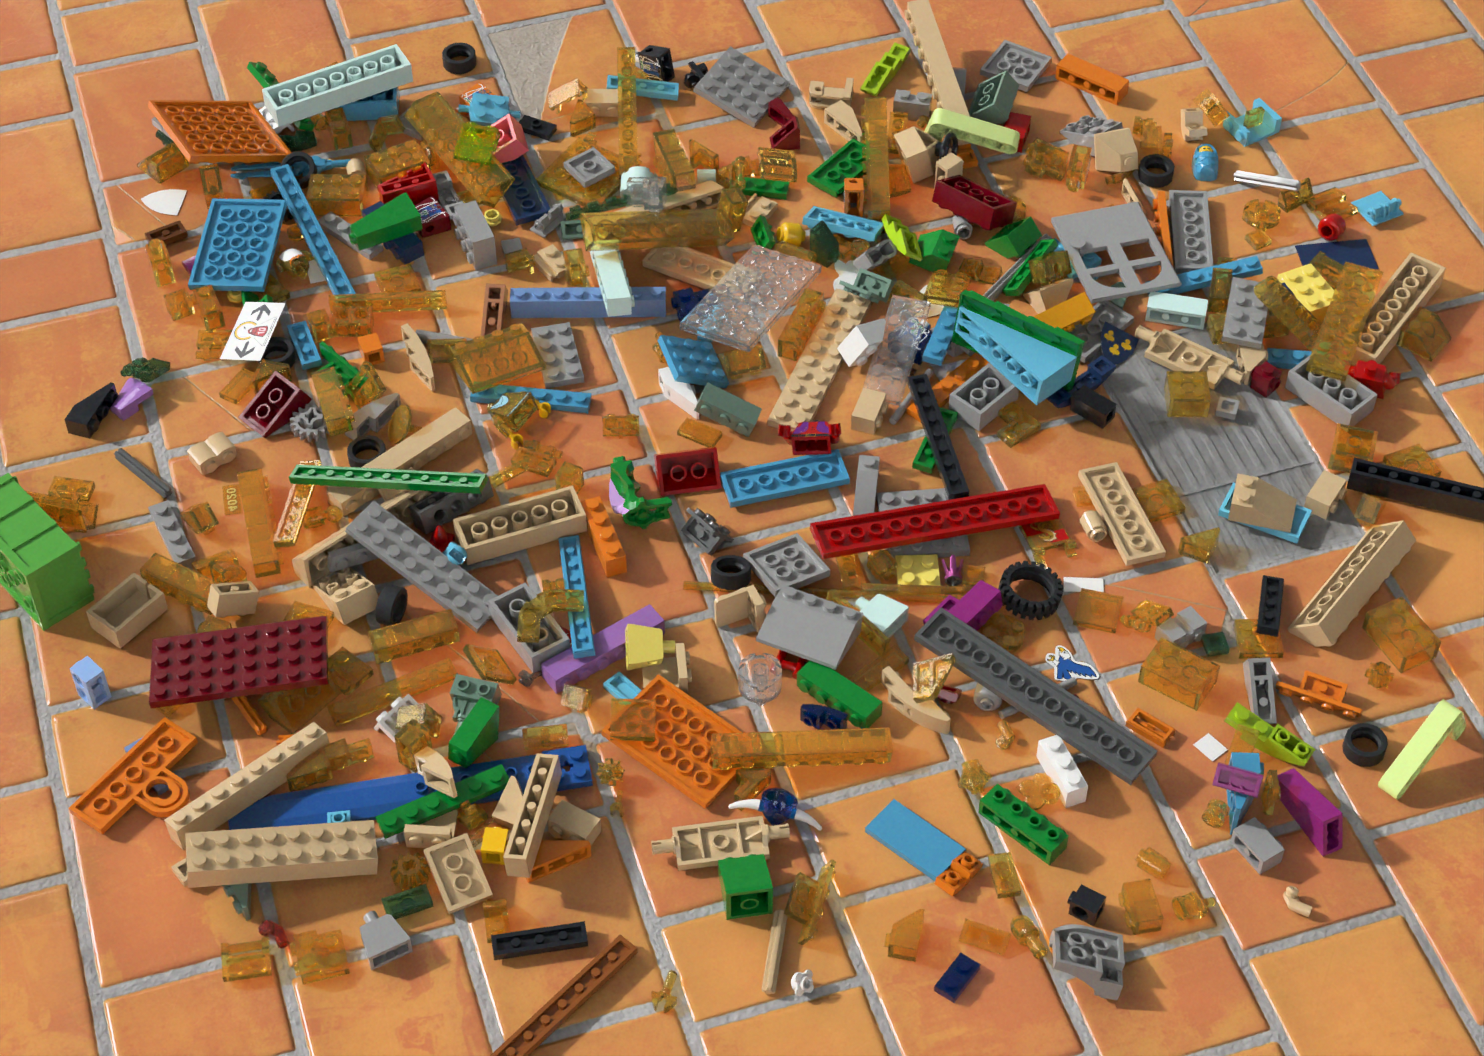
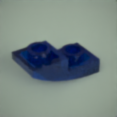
(818, 715)

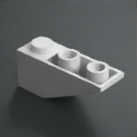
(678, 392)

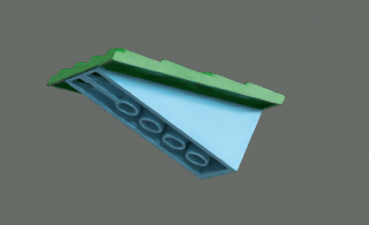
(1019, 346)

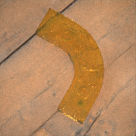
(544, 604)

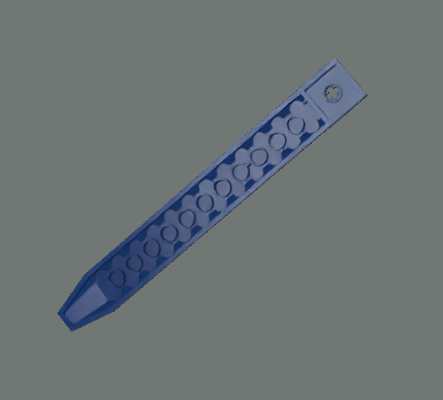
(381, 795)

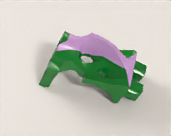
(624, 501)

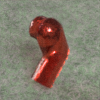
(276, 930)

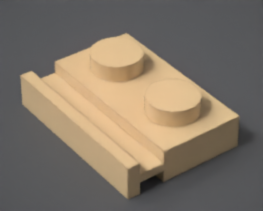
(759, 207)
(550, 262)

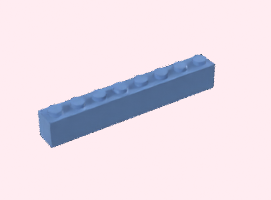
(581, 302)

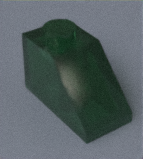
(824, 244)

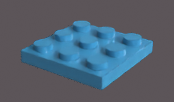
(693, 361)

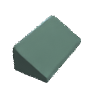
(571, 230)

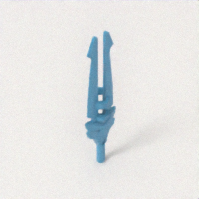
(299, 167)

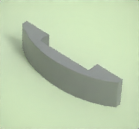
(446, 192)

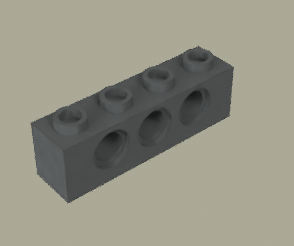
(445, 506)

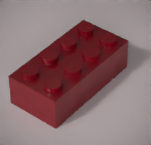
(974, 202)

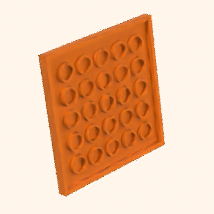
(219, 131)

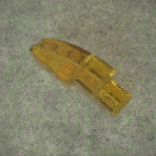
(320, 764)

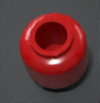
(1331, 227)

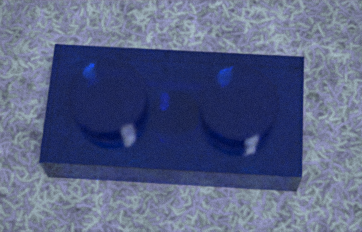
(957, 977)

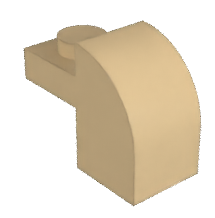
(1192, 124)

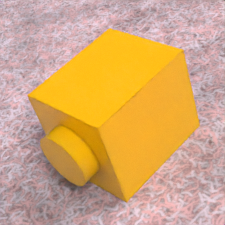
(494, 845)

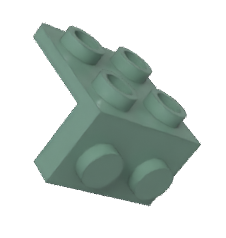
(870, 286)

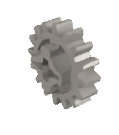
(309, 423)

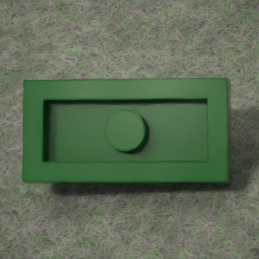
(762, 233)

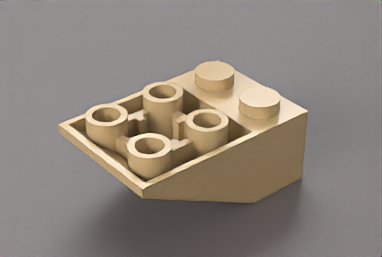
(347, 594)

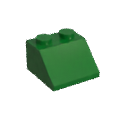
(1015, 238)
(936, 250)

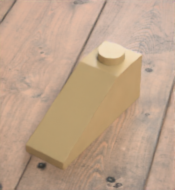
(843, 121)

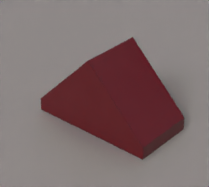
(787, 136)

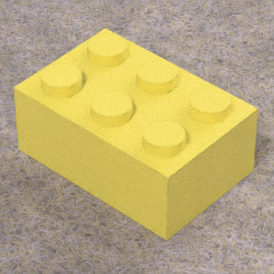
(1309, 289)

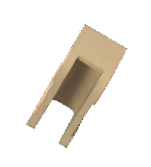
(829, 95)

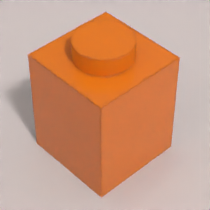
(371, 348)

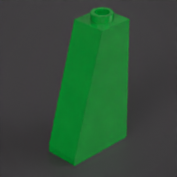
(386, 223)

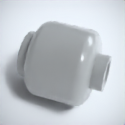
(986, 699)

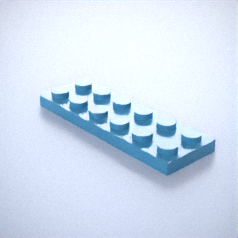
(784, 478)

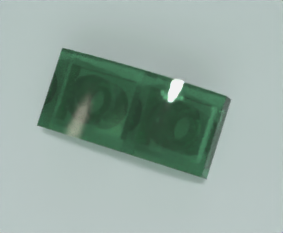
(301, 141)

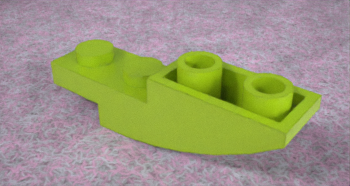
(1273, 741)

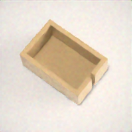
(127, 610)

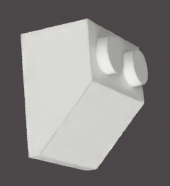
(862, 342)

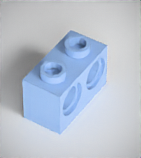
(90, 682)

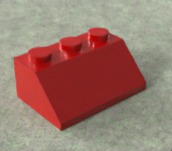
(687, 471)

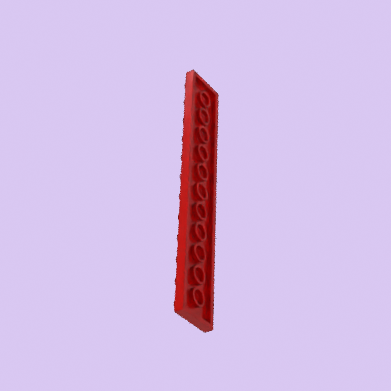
(933, 521)

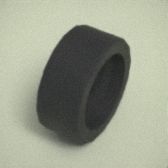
(462, 66)
(298, 157)
(1152, 179)
(280, 344)
(364, 443)
(730, 581)
(391, 605)
(1359, 757)

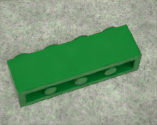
(839, 693)

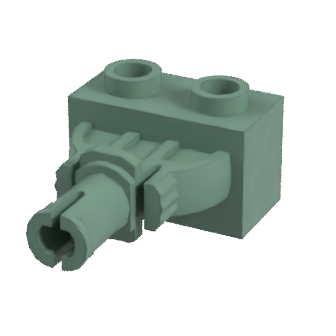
(466, 693)

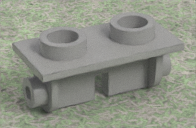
(549, 221)

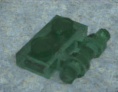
(146, 369)

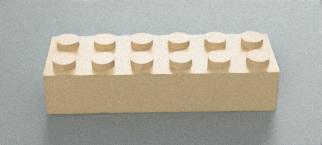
(520, 525)

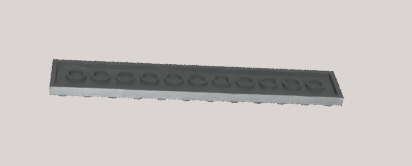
(1037, 696)

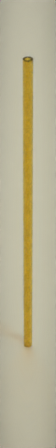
(822, 592)

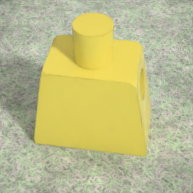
(645, 646)

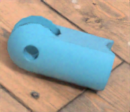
(455, 553)

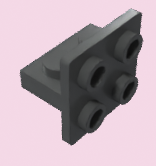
(704, 531)

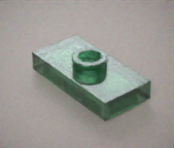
(407, 902)

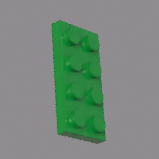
(843, 164)

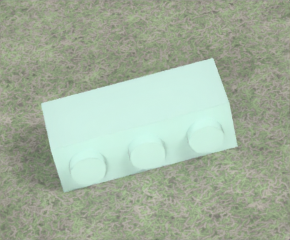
(1176, 310)

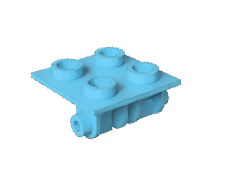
(1378, 208)

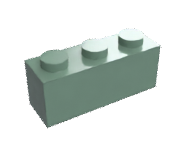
(728, 409)

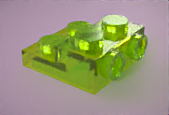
(476, 143)

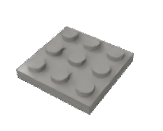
(1020, 62)
(787, 563)

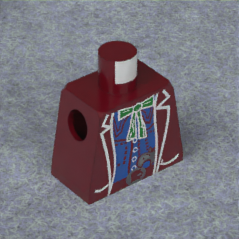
(433, 217)

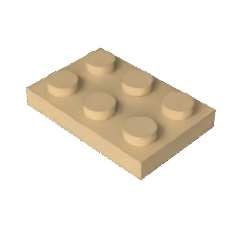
(458, 873)

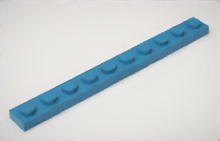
(311, 231)

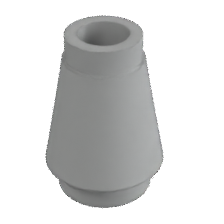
(962, 227)

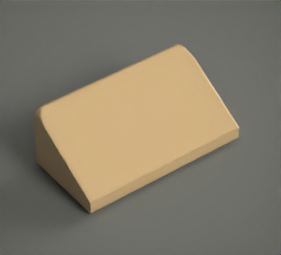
(1130, 195)

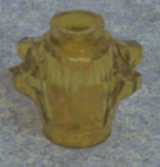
(973, 776)

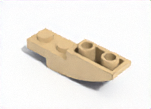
(901, 698)

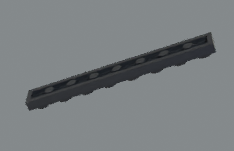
(938, 437)

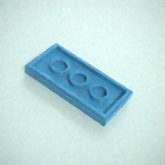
(914, 839)

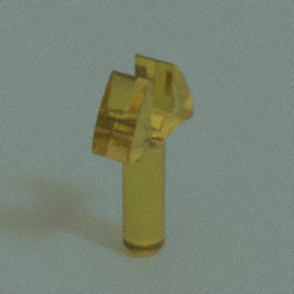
(665, 994)

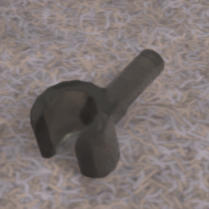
(527, 679)

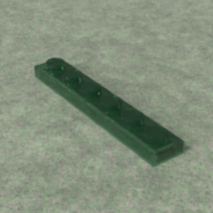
(610, 204)

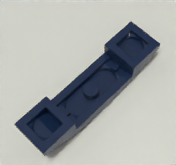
(1096, 374)

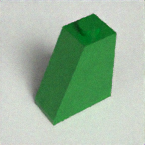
(475, 733)

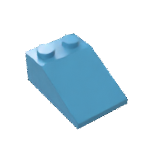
(1239, 802)

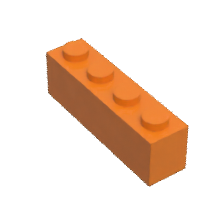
(1092, 79)
(604, 537)

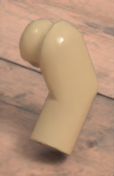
(1293, 902)

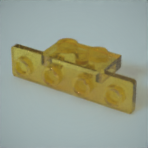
(807, 900)

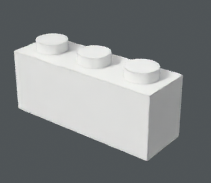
(1062, 770)

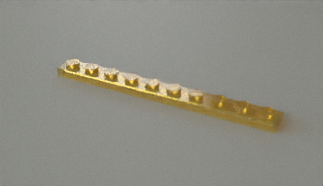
(627, 109)

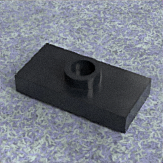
(537, 127)

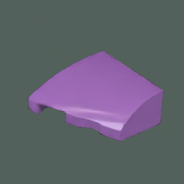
(130, 397)

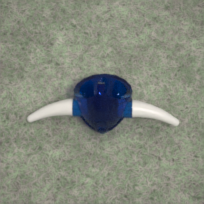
(777, 806)

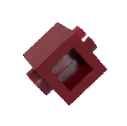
(1265, 379)

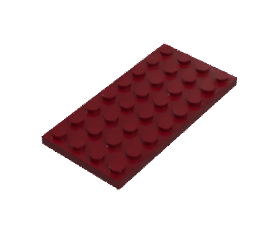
(239, 662)

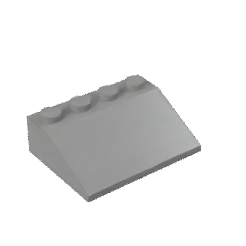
(810, 627)

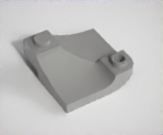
(1091, 956)

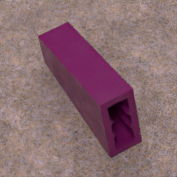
(1312, 812)

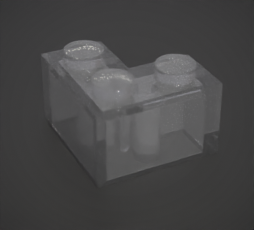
(647, 192)

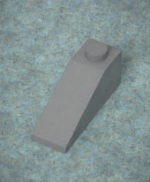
(866, 484)
(1260, 688)

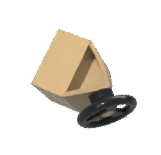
(921, 151)

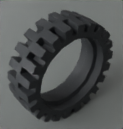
(1035, 573)

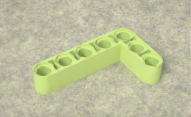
(973, 131)
(1442, 722)

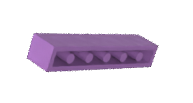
(608, 646)

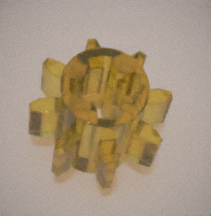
(1379, 675)
(610, 772)

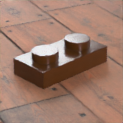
(169, 233)

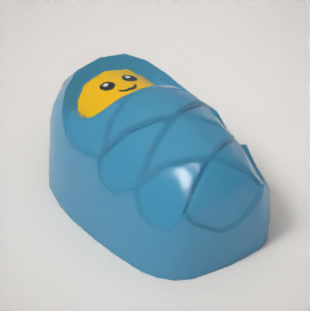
(1205, 163)

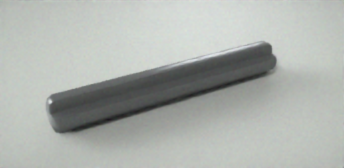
(143, 473)

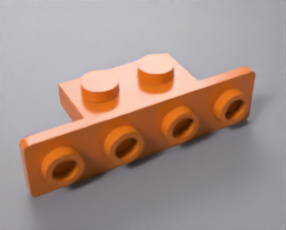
(1321, 691)

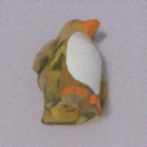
(293, 261)

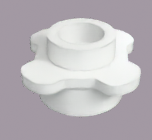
(802, 982)

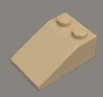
(1261, 504)

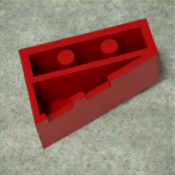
(417, 184)

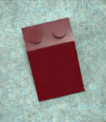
(274, 405)

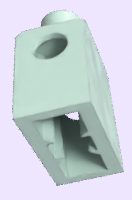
(884, 613)

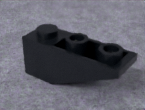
(89, 413)

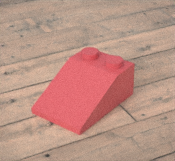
(511, 141)

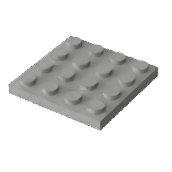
(741, 86)
(943, 547)

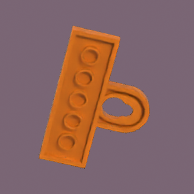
(134, 775)

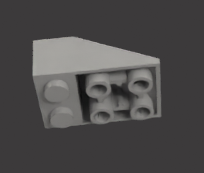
(1083, 131)

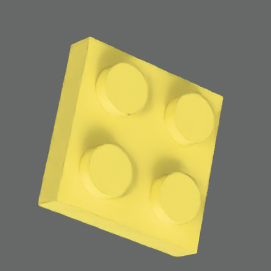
(917, 570)

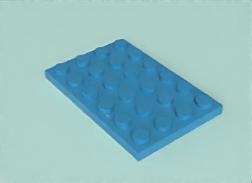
(238, 244)

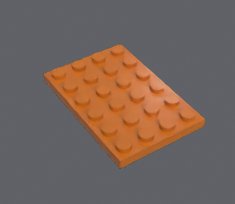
(681, 743)

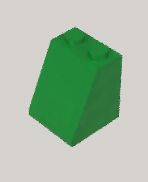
(745, 886)

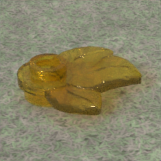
(1037, 789)

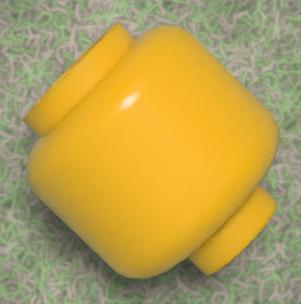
(791, 233)

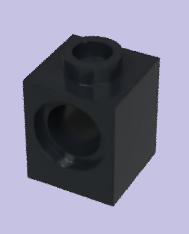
(1086, 904)

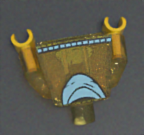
(512, 412)

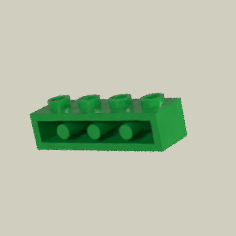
(1023, 824)

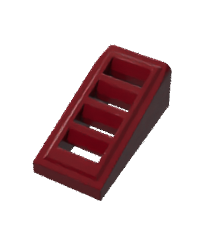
(779, 112)

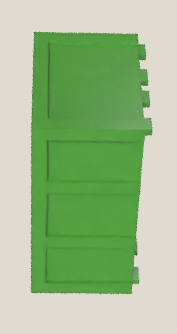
(38, 559)

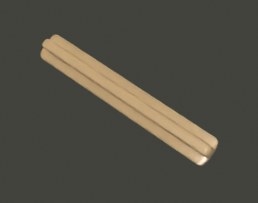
(774, 952)

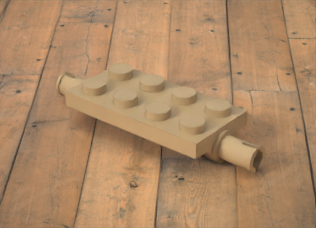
(1184, 355)
(708, 842)

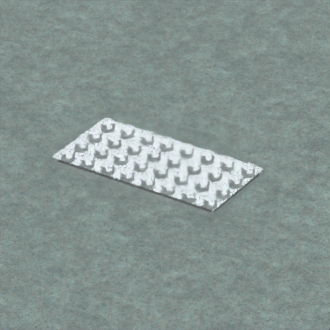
(750, 298)

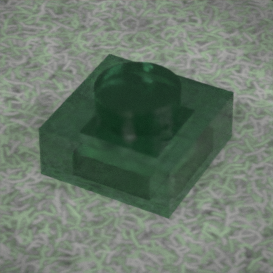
(1215, 644)

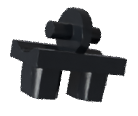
(696, 74)

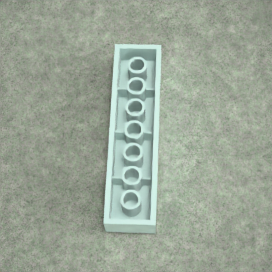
(337, 85)

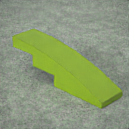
(885, 70)
(901, 237)

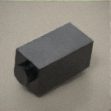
(1092, 406)

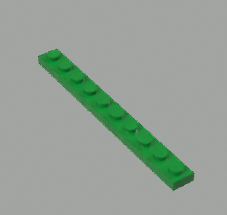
(388, 479)

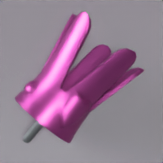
(953, 576)

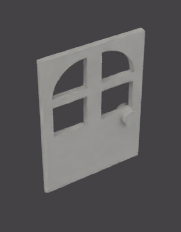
(1110, 231)

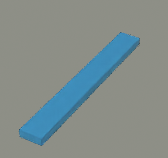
(574, 579)

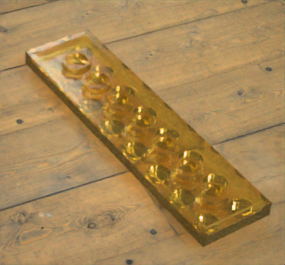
(1344, 321)

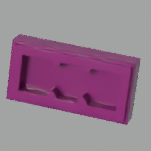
(1238, 779)

